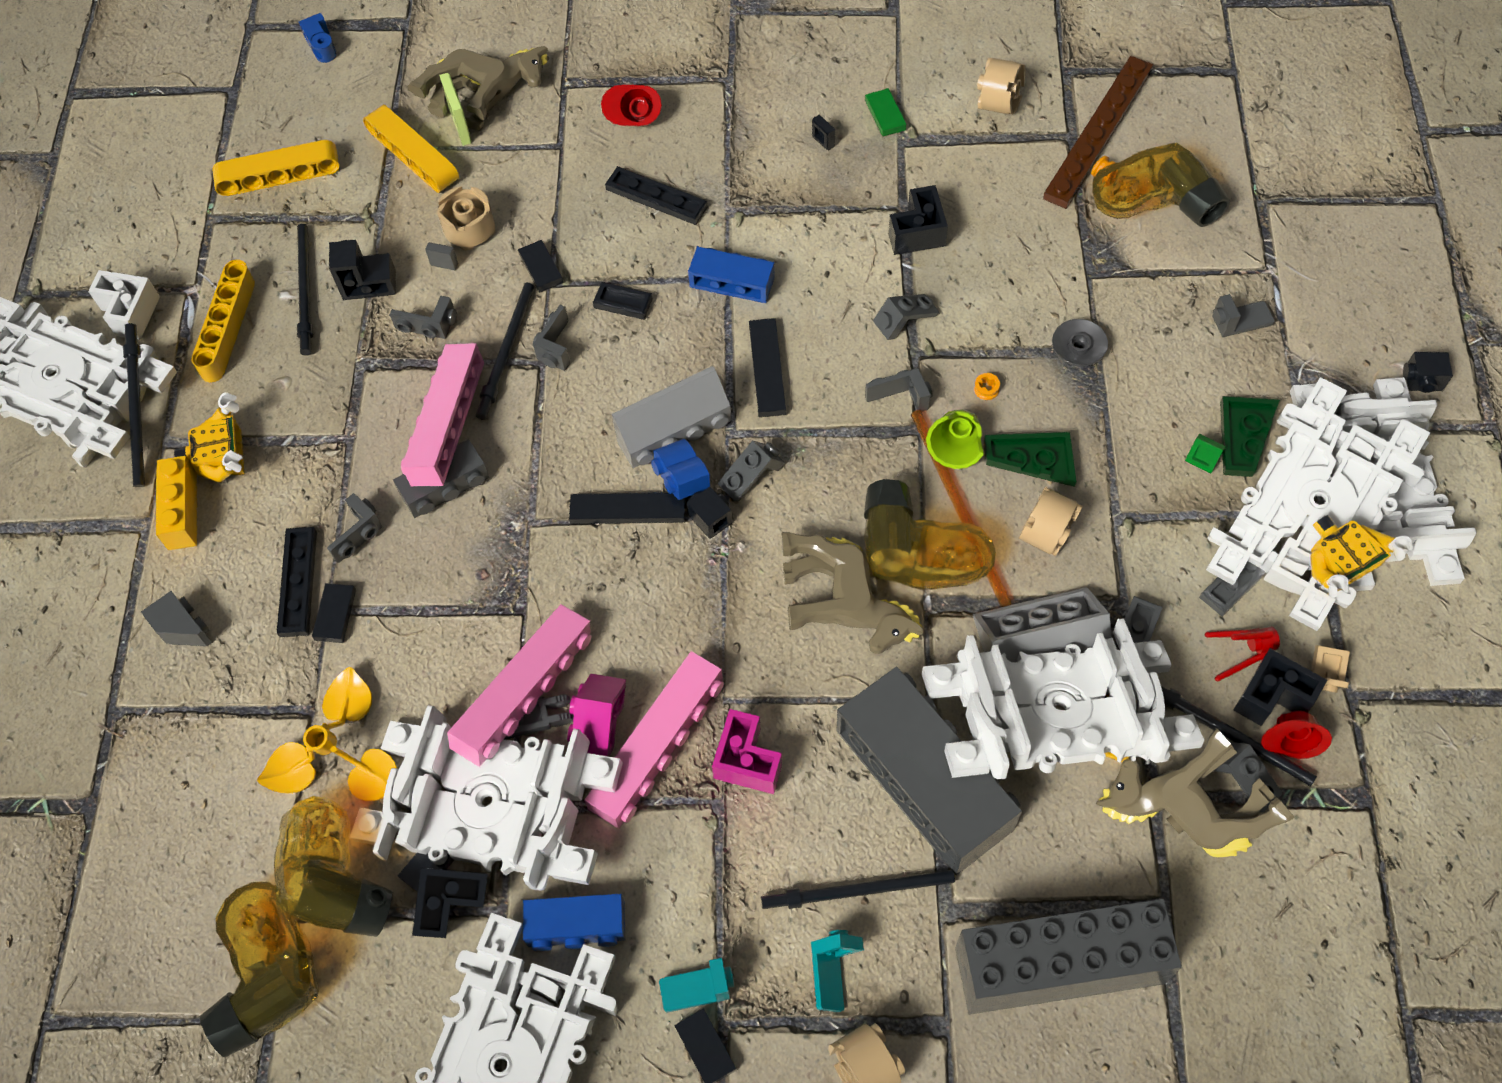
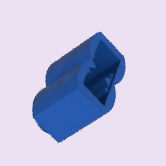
(680, 469)

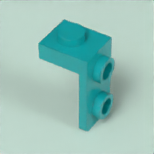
(827, 967)
(696, 987)

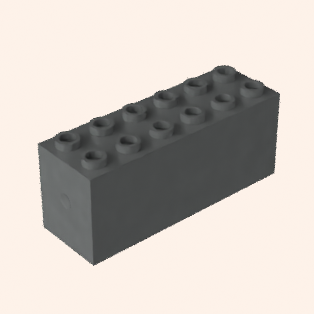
(903, 748)
(1067, 956)

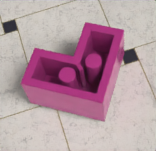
(597, 711)
(740, 760)

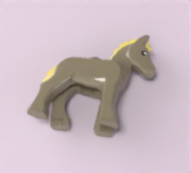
(482, 74)
(851, 591)
(1189, 804)

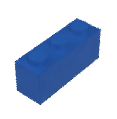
(731, 274)
(574, 921)

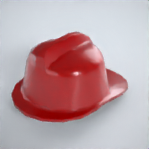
(631, 105)
(1297, 736)

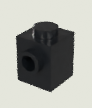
(1428, 371)
(710, 511)

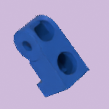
(318, 37)

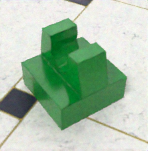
(1205, 453)

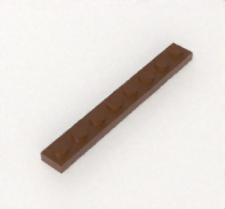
(1097, 132)

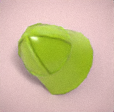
(956, 439)

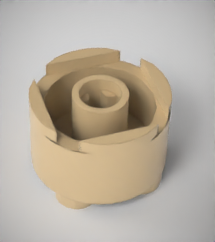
(1001, 86)
(466, 217)
(1050, 521)
(865, 1057)

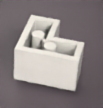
(125, 300)

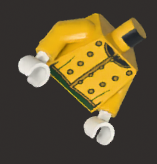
(216, 444)
(1351, 553)

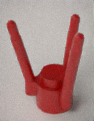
(1257, 639)

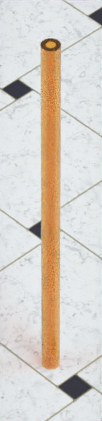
(960, 507)

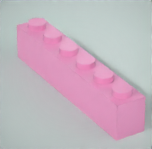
(443, 415)
(519, 686)
(656, 738)

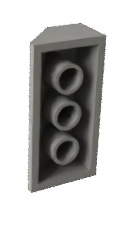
(672, 415)
(1044, 624)

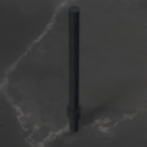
(304, 327)
(132, 353)
(489, 392)
(1173, 699)
(795, 898)

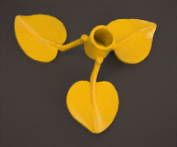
(290, 765)

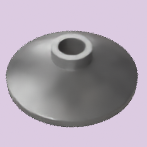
(1082, 334)

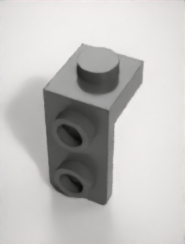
(899, 309)
(1241, 319)
(431, 327)
(546, 350)
(903, 381)
(749, 468)
(363, 530)
(1246, 769)

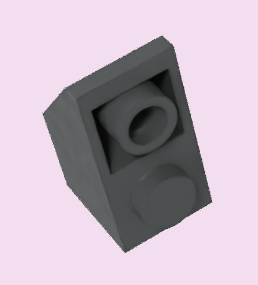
(173, 622)

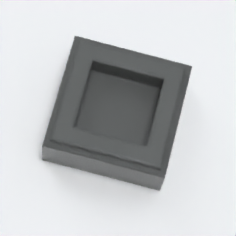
(441, 256)

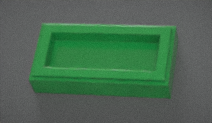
(885, 112)

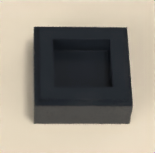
(823, 132)

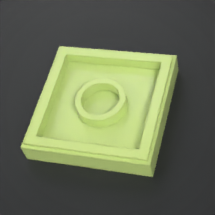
(455, 108)

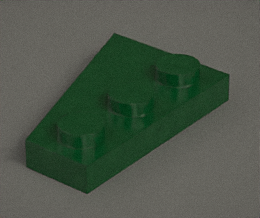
(1244, 432)
(1033, 454)

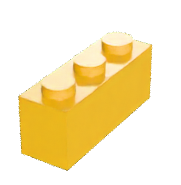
(176, 503)

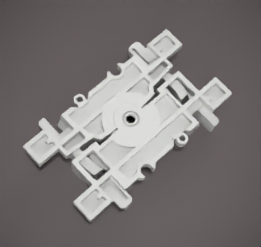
(36, 347)
(1288, 490)
(1418, 512)
(1015, 702)
(528, 793)
(544, 1034)

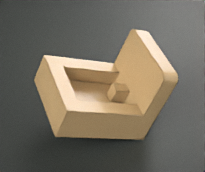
(1331, 665)

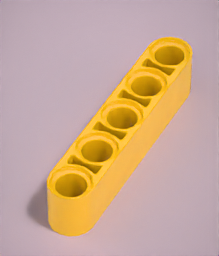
(411, 148)
(275, 167)
(223, 321)

